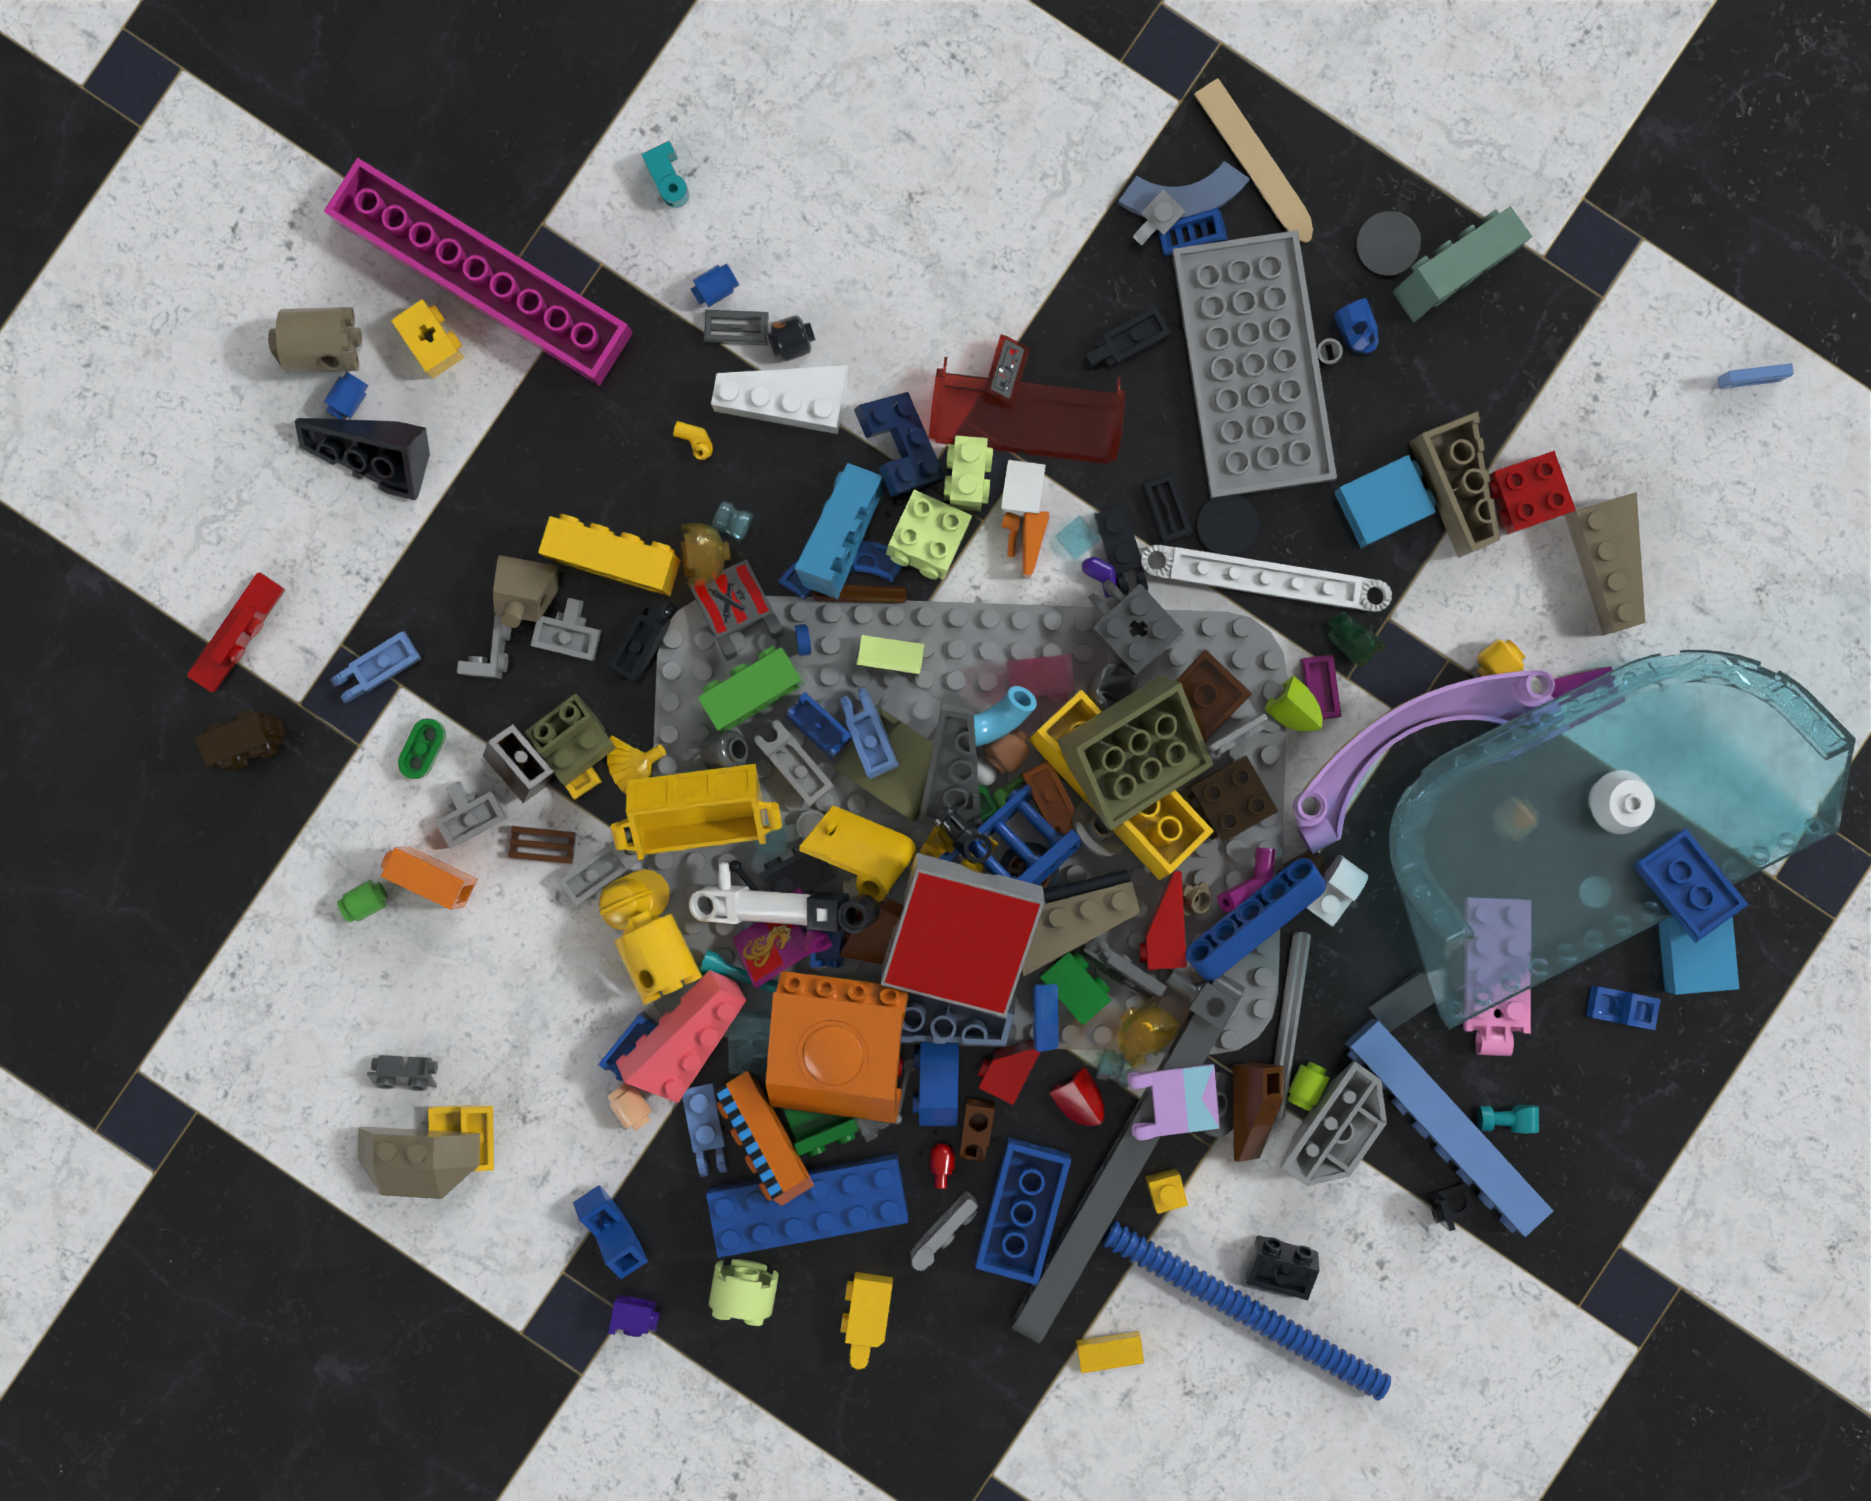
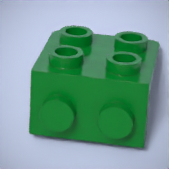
(818, 1129)

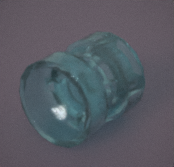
(732, 521)
(1113, 1067)

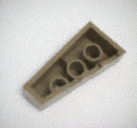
(1459, 482)
(1078, 919)

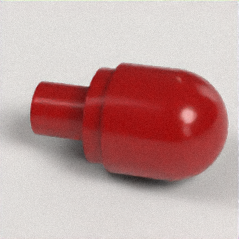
(941, 1164)

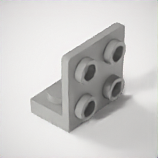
(1242, 722)

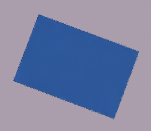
(1690, 885)

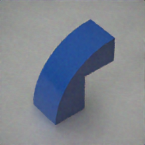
(613, 1233)

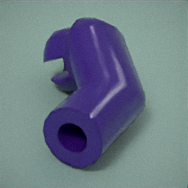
(1100, 571)

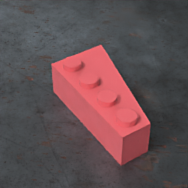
(684, 1039)

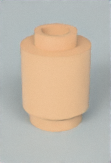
(629, 1107)

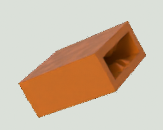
(428, 877)

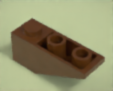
(1256, 1102)

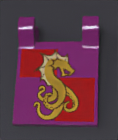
(774, 947)

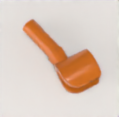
(1011, 522)

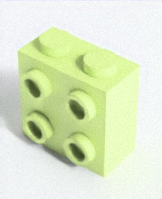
(968, 462)
(928, 535)

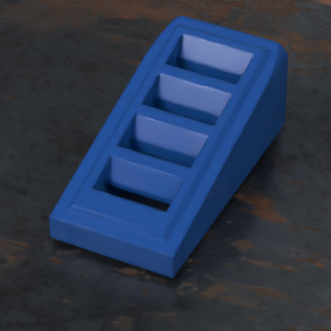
(1190, 222)

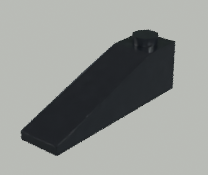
(382, 451)

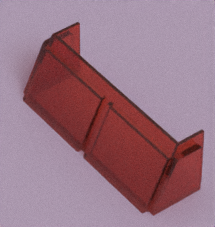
(1041, 422)

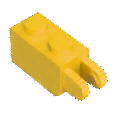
(868, 1315)

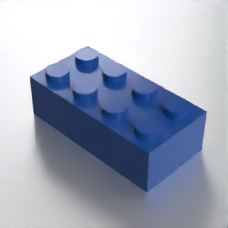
(1022, 1211)

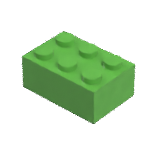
(750, 689)

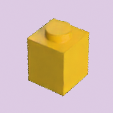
(1166, 1191)

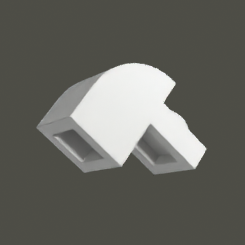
(1343, 886)

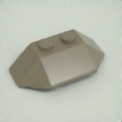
(417, 1160)

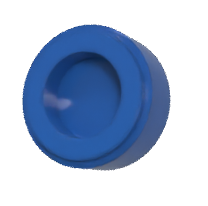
(802, 640)

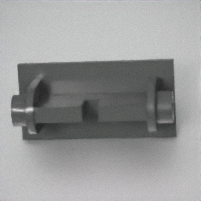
(390, 1072)

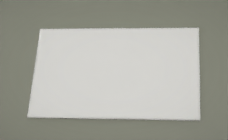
(1023, 486)

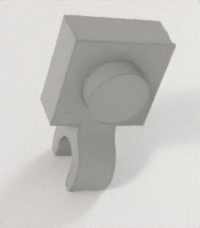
(1160, 215)

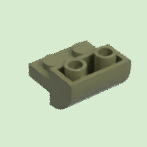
(570, 739)

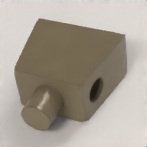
(523, 589)

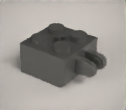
(1138, 609)

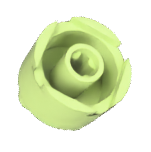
(743, 1291)

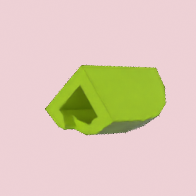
(1296, 707)

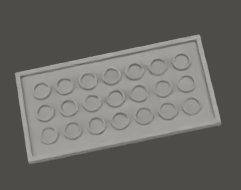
(1254, 364)

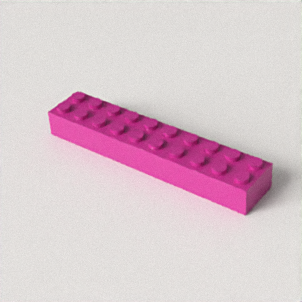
(478, 271)

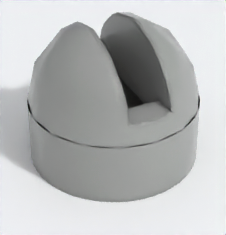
(1322, 352)

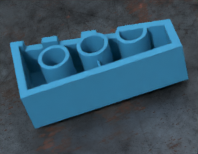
(840, 531)

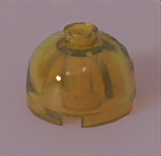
(702, 553)
(1145, 1033)

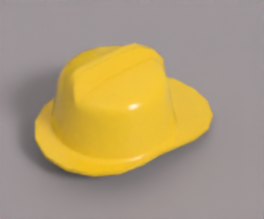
(633, 895)

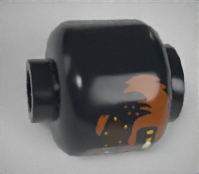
(791, 338)

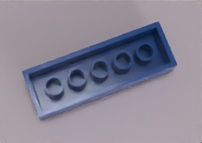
(842, 1202)

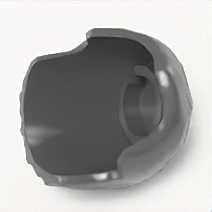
(1110, 685)

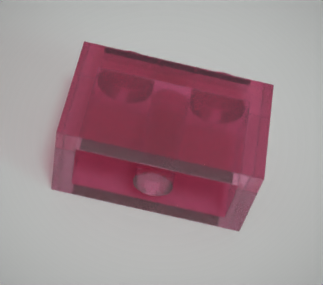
(1043, 676)

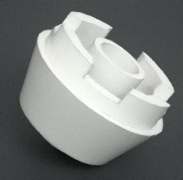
(1621, 802)

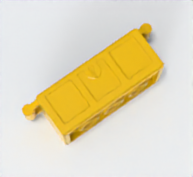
(695, 811)

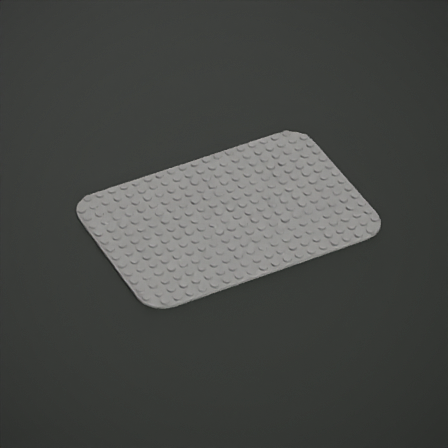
(967, 668)

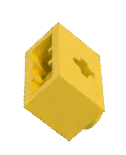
(415, 325)

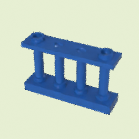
(1037, 866)

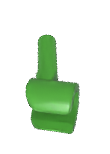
(1001, 794)

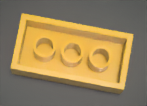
(610, 556)

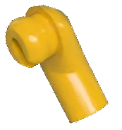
(697, 437)

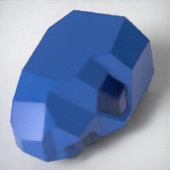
(1358, 326)

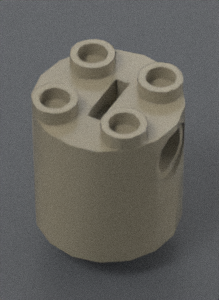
(316, 340)

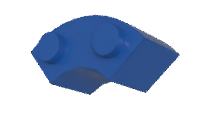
(938, 1084)

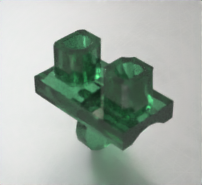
(1354, 639)

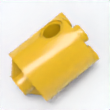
(656, 955)

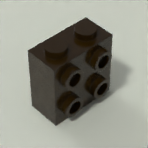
(241, 740)
(1231, 799)

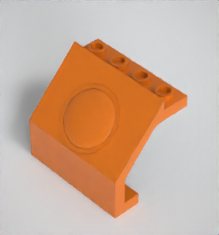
(835, 1047)

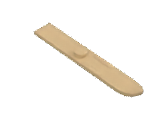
(1255, 159)

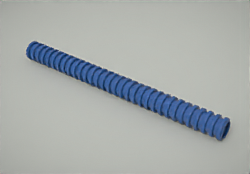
(1247, 1311)

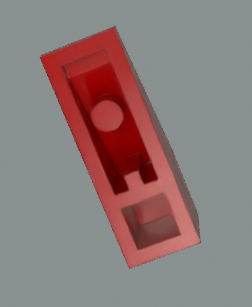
(1165, 934)

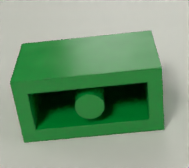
(1076, 987)

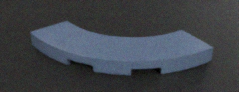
(1194, 198)

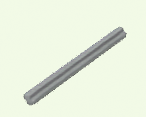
(1291, 1009)

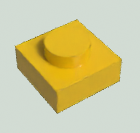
(583, 783)

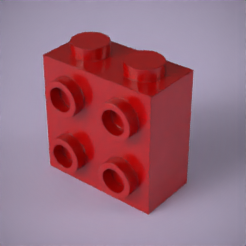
(1530, 493)

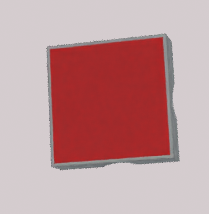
(962, 935)

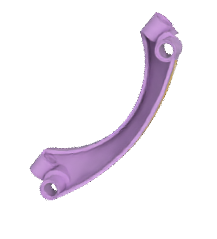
(1484, 698)

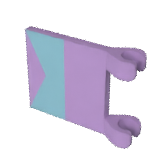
(1181, 1100)

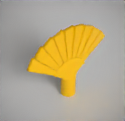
(631, 763)

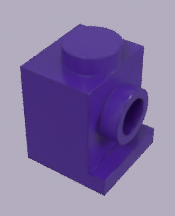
(633, 1316)

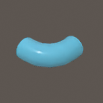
(1004, 715)

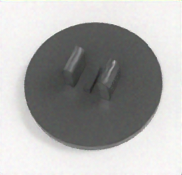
(1388, 243)

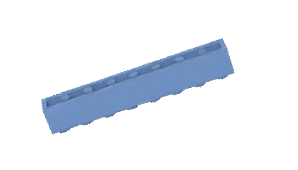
(1449, 1128)

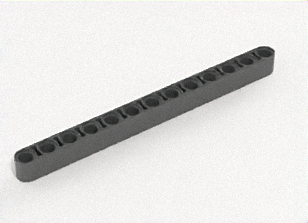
(1113, 1179)

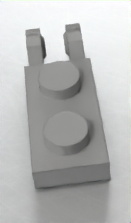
(943, 1230)

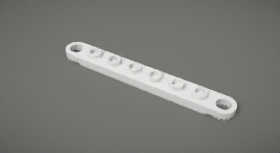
(1266, 578)

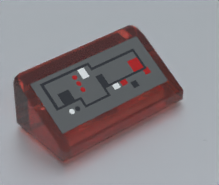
(1006, 371)

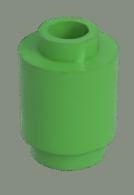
(362, 901)

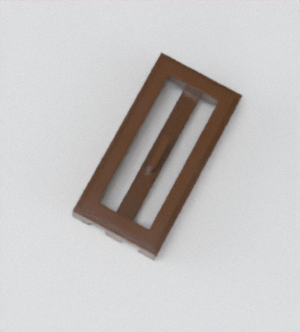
(515, 842)

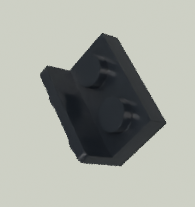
(796, 872)
(1283, 1267)

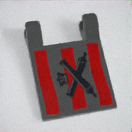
(734, 604)

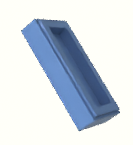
(1755, 376)

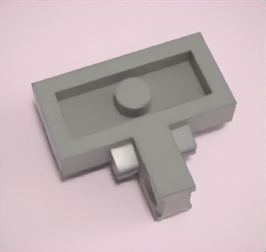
(567, 633)
(469, 815)

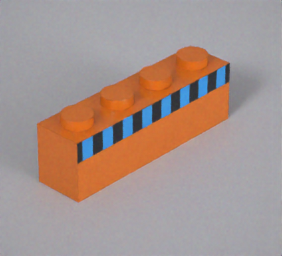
(764, 1139)

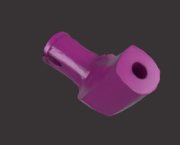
(1240, 892)

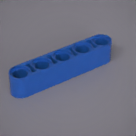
(1256, 919)

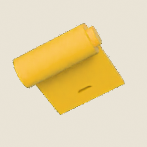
(861, 848)

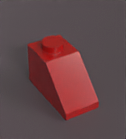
(1007, 1070)

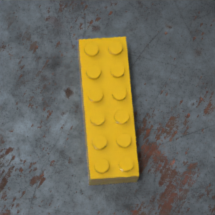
(1159, 834)

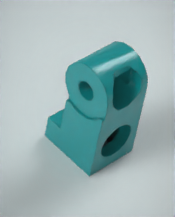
(669, 184)

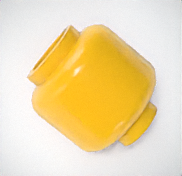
(1500, 658)

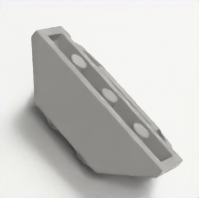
(1338, 1128)

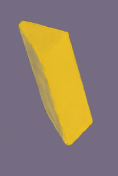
(1110, 1352)

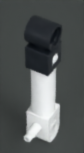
(818, 911)

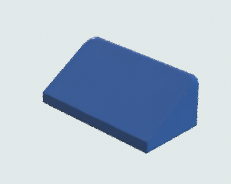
(1045, 1017)

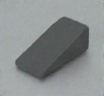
(1403, 1001)

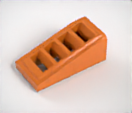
(1033, 532)

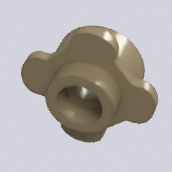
(1196, 898)

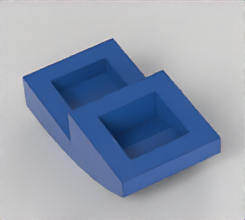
(1623, 1007)

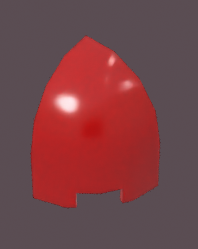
(1080, 1099)

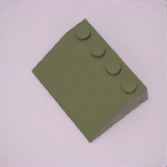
(1136, 751)

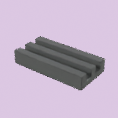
(736, 339)

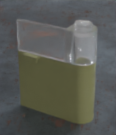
(911, 725)

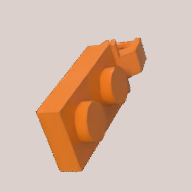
(1050, 797)

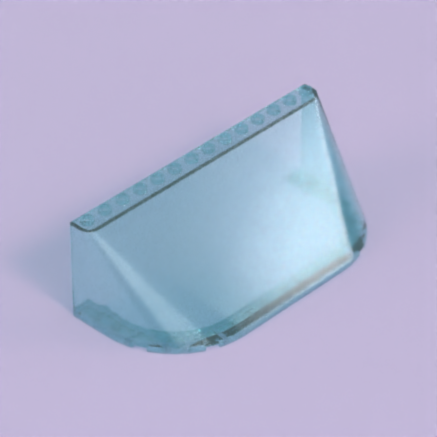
(1523, 882)

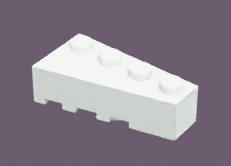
(790, 397)

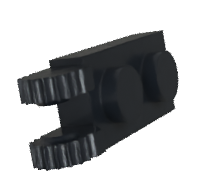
(1120, 546)

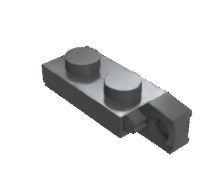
(1122, 970)

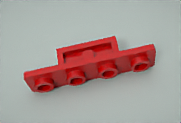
(236, 632)

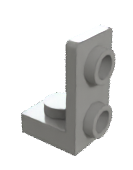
(478, 666)

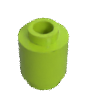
(1308, 1086)

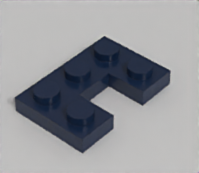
(918, 460)

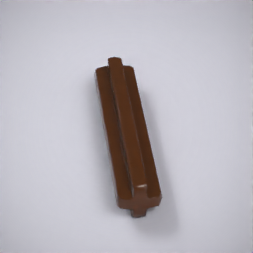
(867, 593)

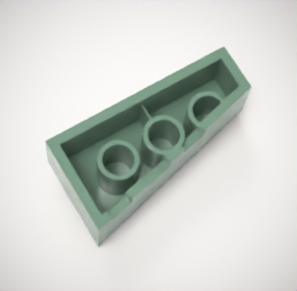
(1461, 262)

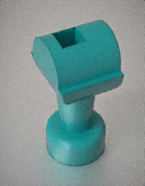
(1521, 1118)

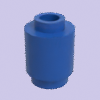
(714, 285)
(345, 396)

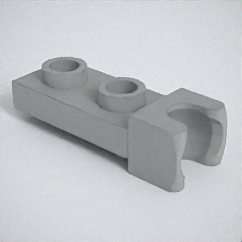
(795, 764)
(598, 872)

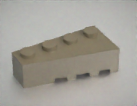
(1610, 559)

